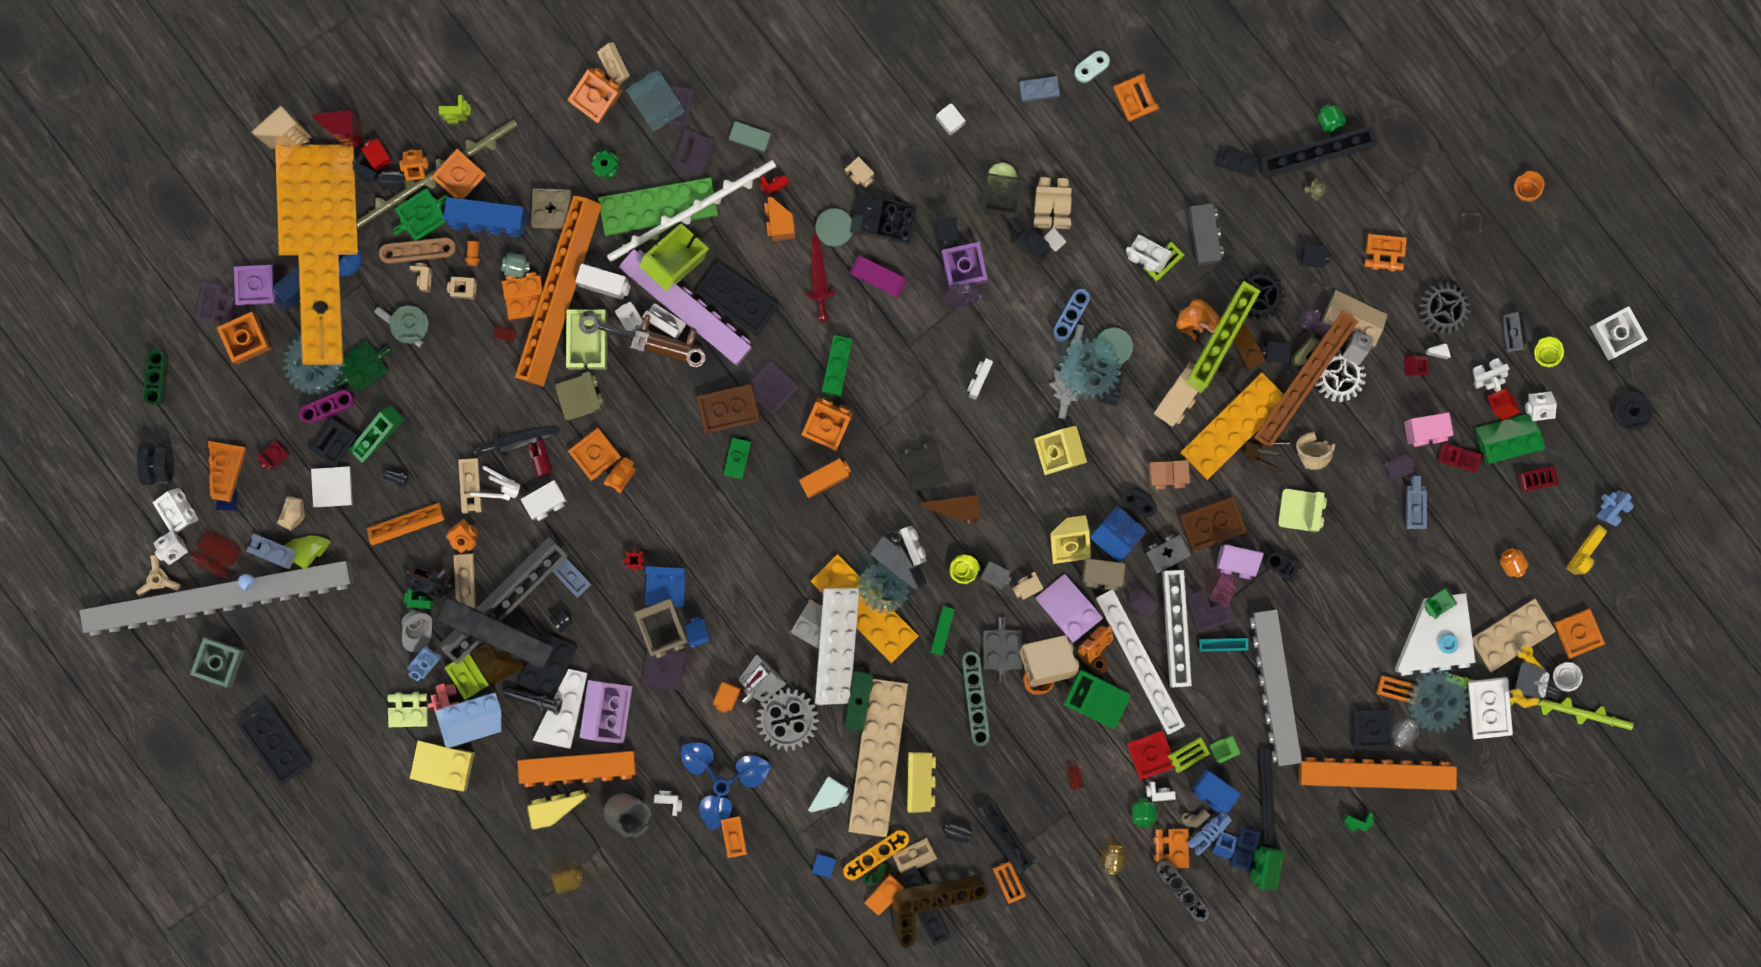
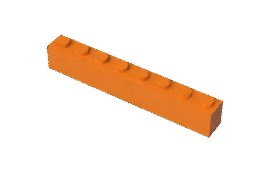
(1378, 775)

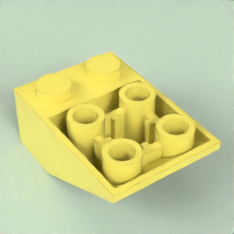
(547, 813)

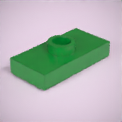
(737, 458)

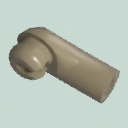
(1195, 820)

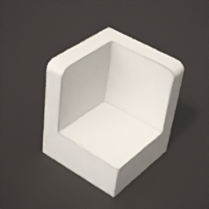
(950, 119)

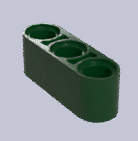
(151, 369)

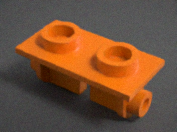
(1102, 637)

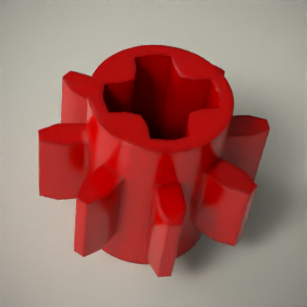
(629, 560)

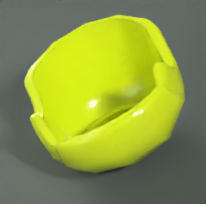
(1549, 352)
(964, 569)

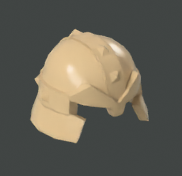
(1314, 455)

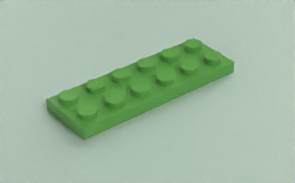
(645, 207)

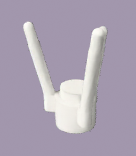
(508, 487)

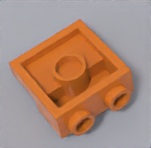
(595, 94)
(522, 295)
(827, 423)

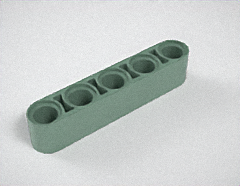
(974, 708)

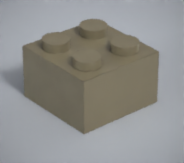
(1103, 573)

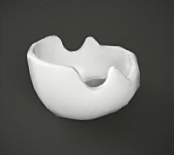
(1567, 676)

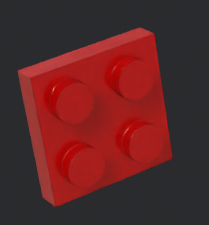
(1150, 755)

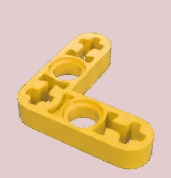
(1582, 561)

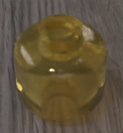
(1113, 859)

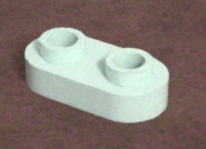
(1093, 67)

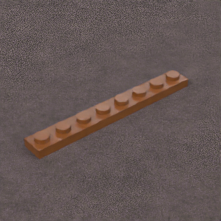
(1306, 379)

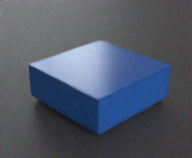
(824, 865)

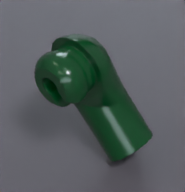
(876, 877)

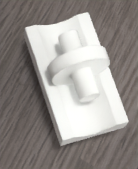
(1492, 378)

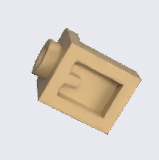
(425, 278)

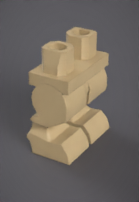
(1052, 198)

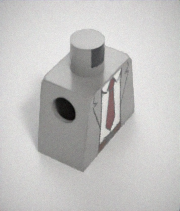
(759, 681)

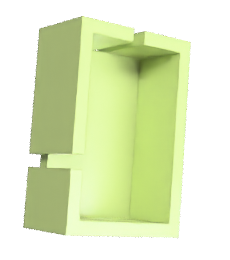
(584, 348)

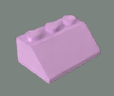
(605, 712)

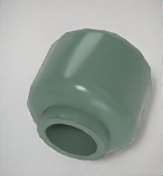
(515, 265)

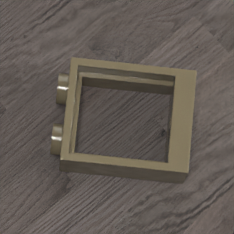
(640, 615)

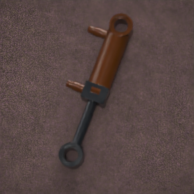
(643, 339)

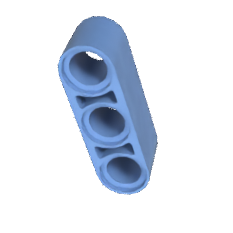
(1074, 306)

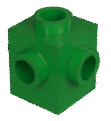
(605, 171)

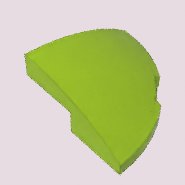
(307, 549)

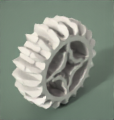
(1348, 378)

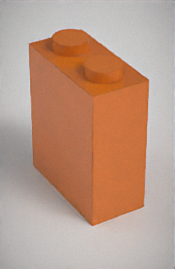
(825, 478)

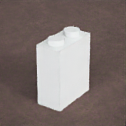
(603, 281)

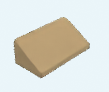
(914, 856)

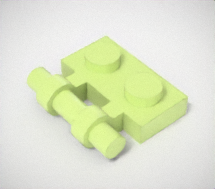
(407, 716)

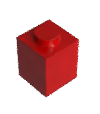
(376, 154)

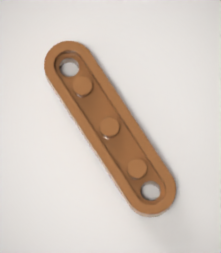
(417, 250)

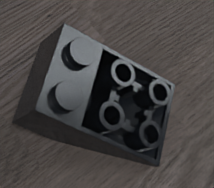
(883, 218)

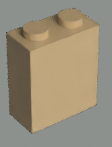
(1049, 660)

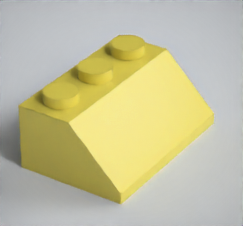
(920, 781)

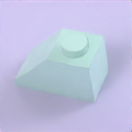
(829, 795)

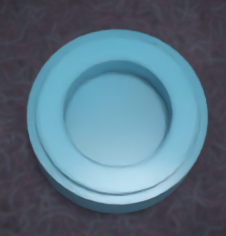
(1448, 644)

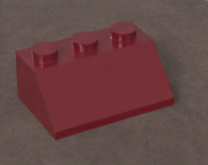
(343, 126)

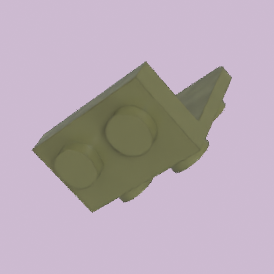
(579, 396)

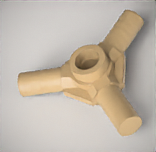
(157, 579)

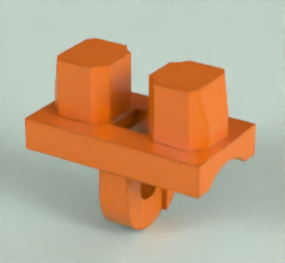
(620, 475)

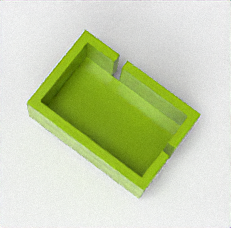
(672, 259)

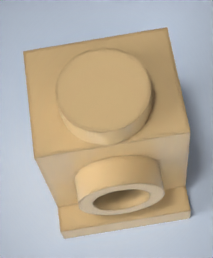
(860, 172)
(456, 282)
(1027, 586)

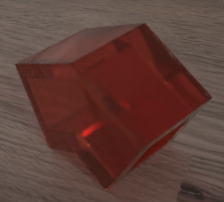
(504, 334)
(1075, 778)

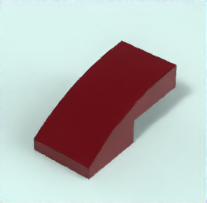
(1460, 458)

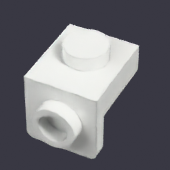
(628, 316)
(666, 797)

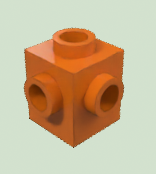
(414, 165)
(462, 536)

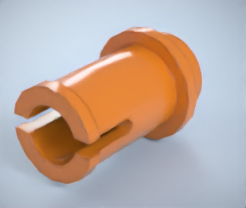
(472, 253)

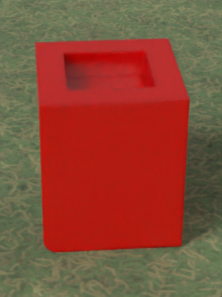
(1504, 404)

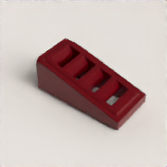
(1523, 480)

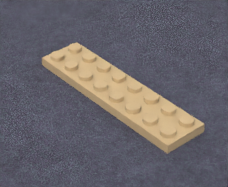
(878, 759)

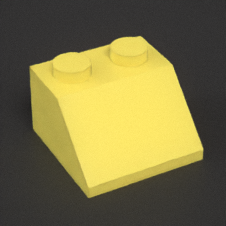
(1060, 450)

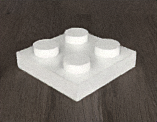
(982, 372)

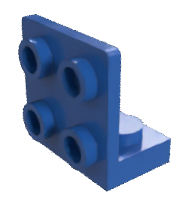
(665, 584)

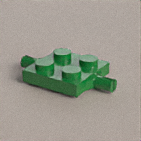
(420, 215)

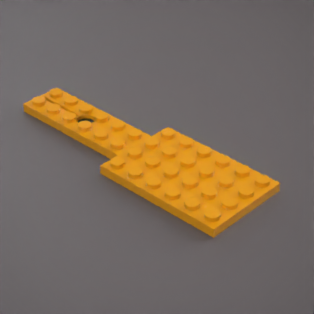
(317, 224)

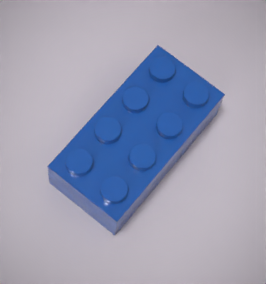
(485, 216)

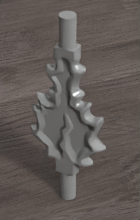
(1062, 393)

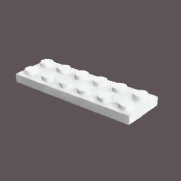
(837, 645)

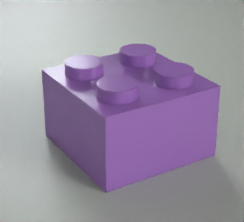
(964, 264)

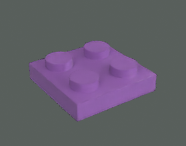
(254, 285)

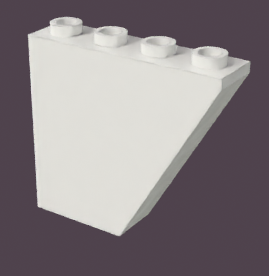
(1422, 648)

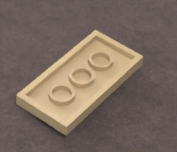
(1506, 637)

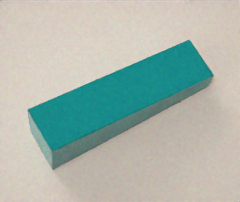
(1224, 644)

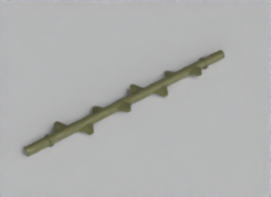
(412, 186)

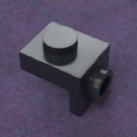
(365, 173)

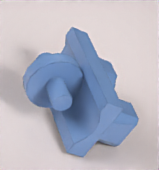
(1613, 505)
(423, 663)

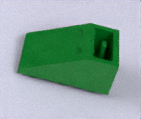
(1097, 699)
(1267, 868)

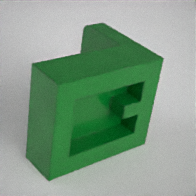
(421, 602)

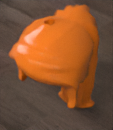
(1197, 317)

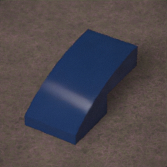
(1245, 849)

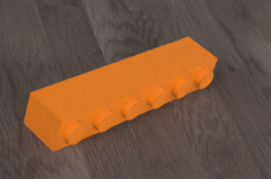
(577, 767)

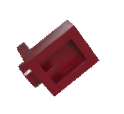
(272, 456)

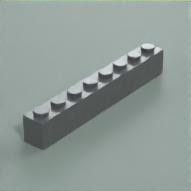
(509, 594)

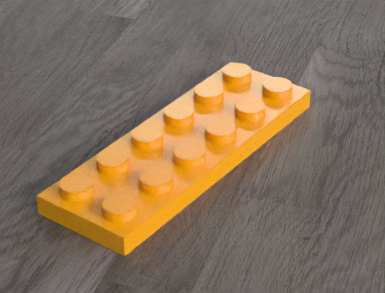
(1232, 426)
(883, 630)

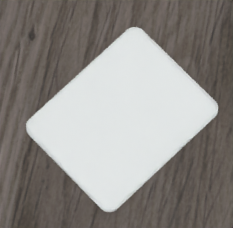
(1054, 239)

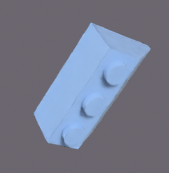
(470, 720)

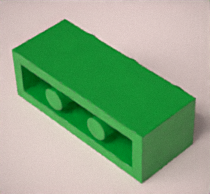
(837, 366)

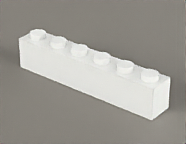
(1176, 628)

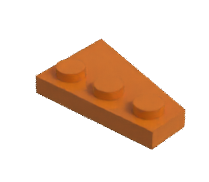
(225, 467)

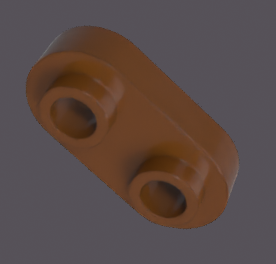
(1092, 666)

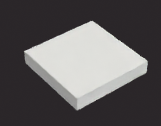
(331, 487)

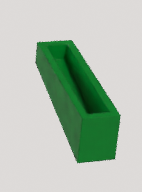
(942, 630)

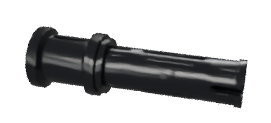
(542, 701)

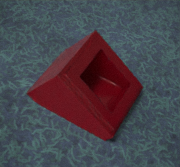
(1416, 366)

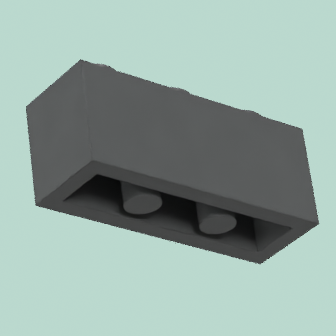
(1205, 234)

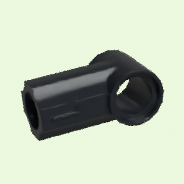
(1113, 397)

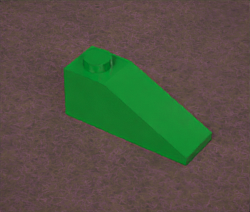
(376, 433)

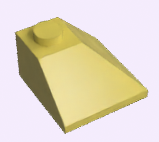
(1071, 540)

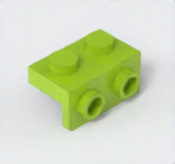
(458, 113)

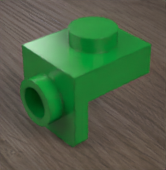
(1439, 603)
(1353, 823)

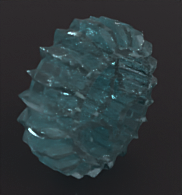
(869, 582)

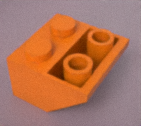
(781, 221)

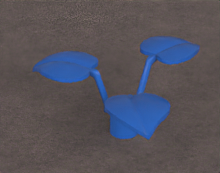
(712, 808)

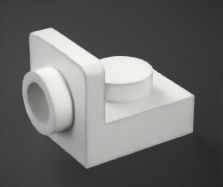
(1163, 794)

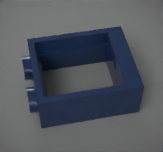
(287, 291)

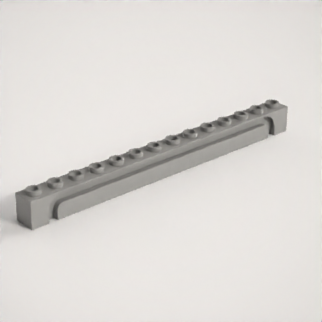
(215, 597)

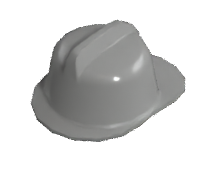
(416, 630)

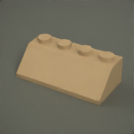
(281, 129)

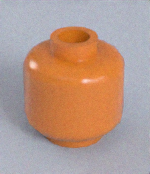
(1513, 562)

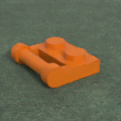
(1130, 100)

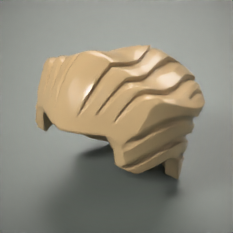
(292, 513)

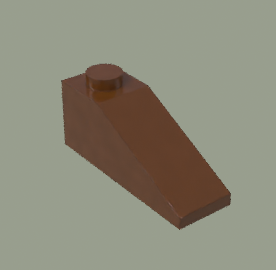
(1247, 349)
(959, 508)

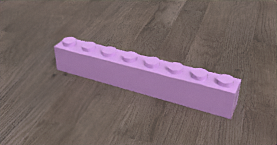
(690, 311)

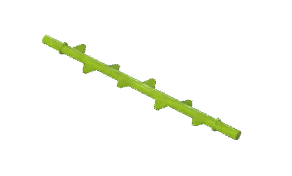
(1566, 706)

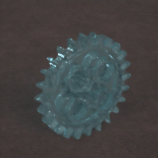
(301, 374)
(1082, 384)
(1449, 713)

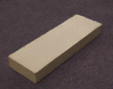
(465, 579)

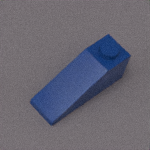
(697, 632)

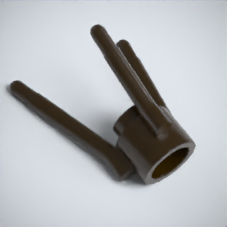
(1254, 450)

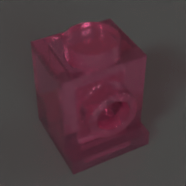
(1224, 590)

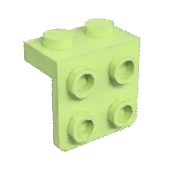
(1302, 510)

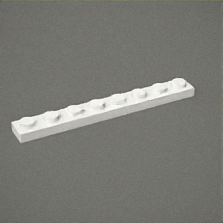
(1140, 662)

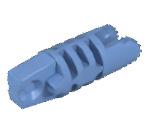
(1209, 833)

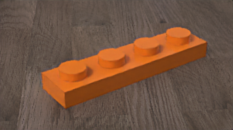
(405, 524)

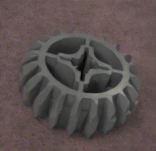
(1430, 317)

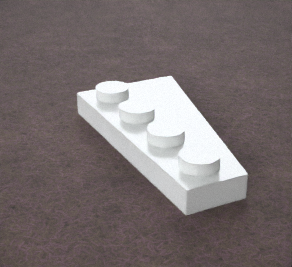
(560, 728)

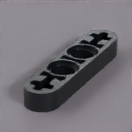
(1180, 891)

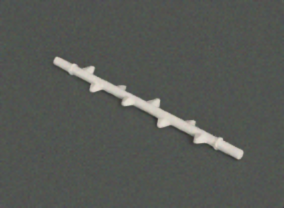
(698, 205)

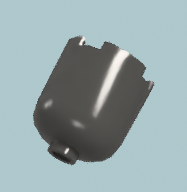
(627, 815)

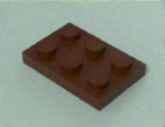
(728, 408)
(1213, 524)

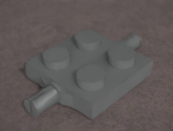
(1002, 649)

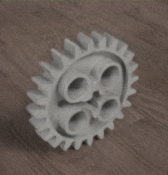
(791, 737)

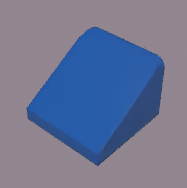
(1225, 845)

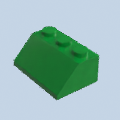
(1509, 439)

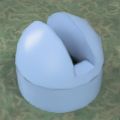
(246, 581)

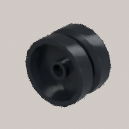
(155, 463)

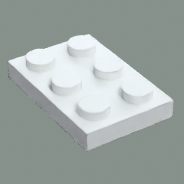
(1490, 708)

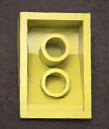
(442, 766)

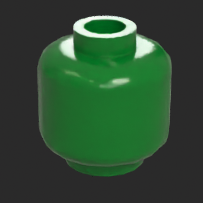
(1331, 119)
(1144, 813)

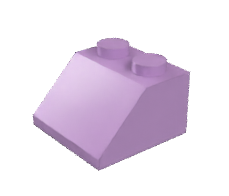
(1238, 561)

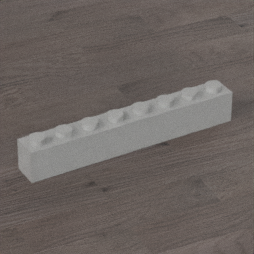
(1276, 688)

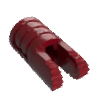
(540, 462)

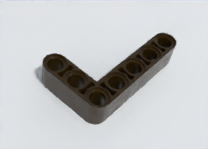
(931, 897)

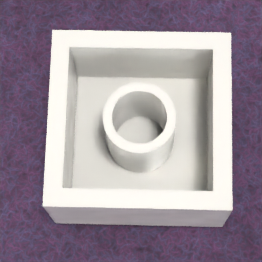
(1618, 333)

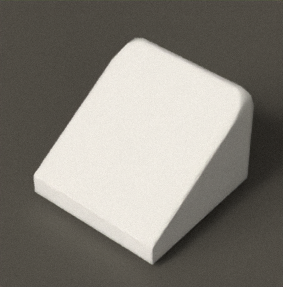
(1439, 351)

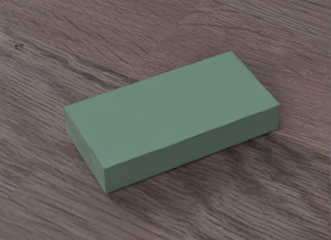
(749, 136)

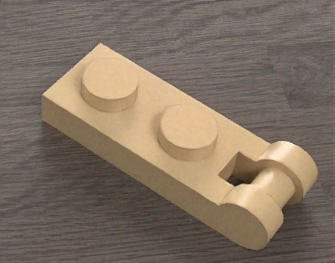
(469, 482)

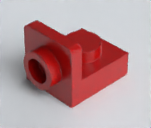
(776, 185)

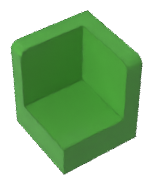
(1224, 749)

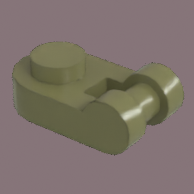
(1309, 346)

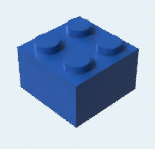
(1118, 534)
(1215, 791)

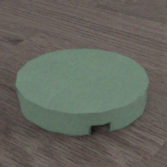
(834, 227)
(409, 324)
(1119, 341)

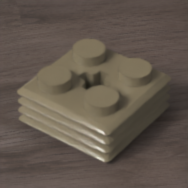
(544, 198)

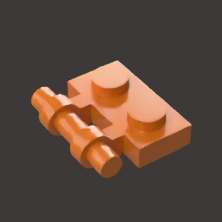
(1385, 246)
(1177, 844)

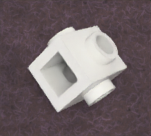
(1541, 406)
(170, 547)

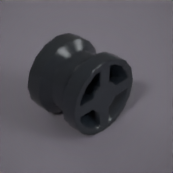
(561, 620)

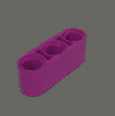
(878, 276)
(317, 407)

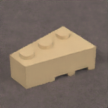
(1177, 399)

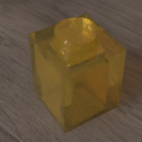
(567, 880)

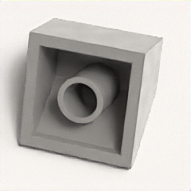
(809, 624)

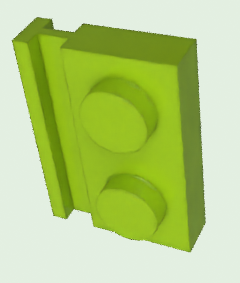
(467, 677)

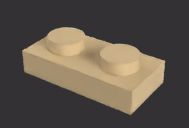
(613, 63)

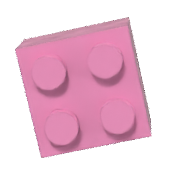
(1428, 428)

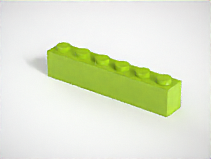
(1222, 337)

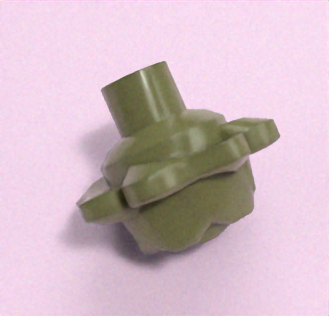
(1316, 189)

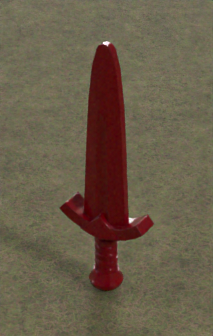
(819, 281)

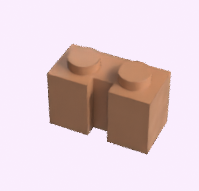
(1169, 473)

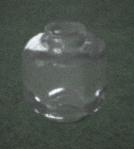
(1405, 733)

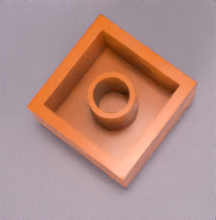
(244, 338)

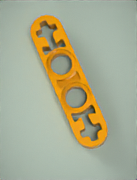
(874, 852)

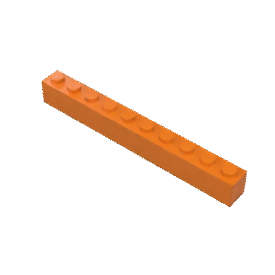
(558, 291)

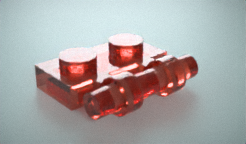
(219, 549)

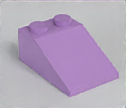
(1068, 608)

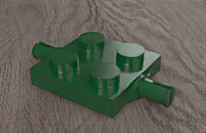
(363, 367)

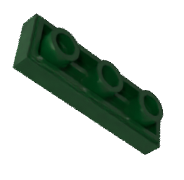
(857, 712)

